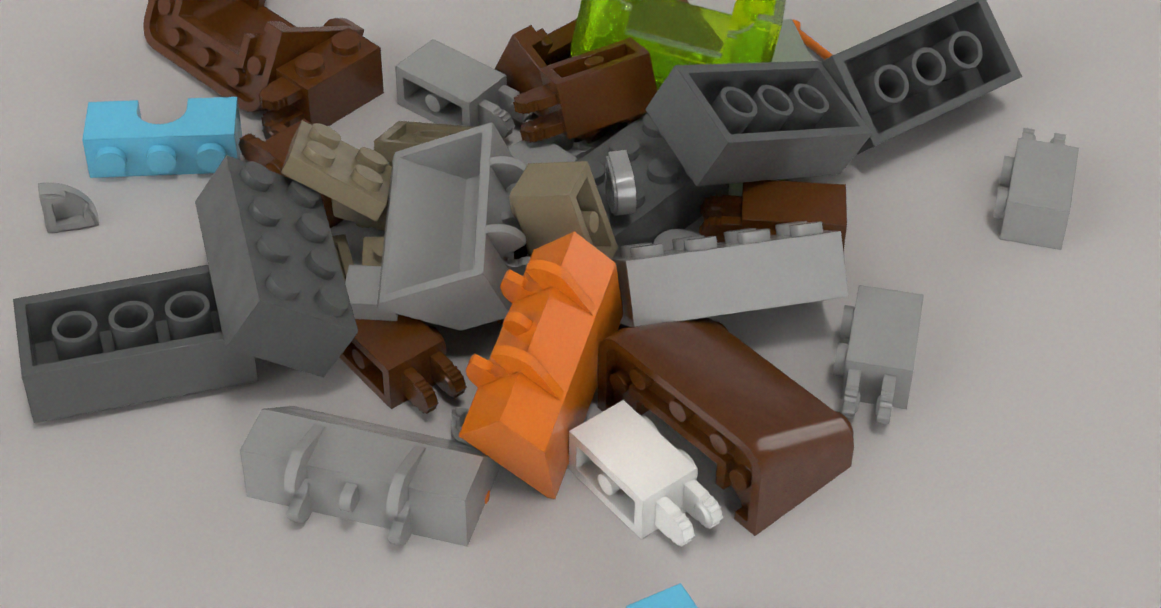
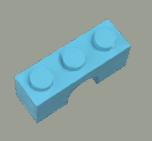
(125, 145)

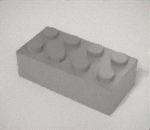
(730, 276)

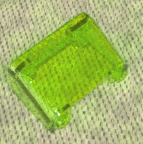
(682, 31)

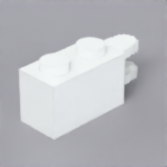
(640, 474)

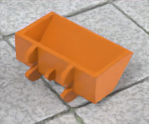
(544, 361)

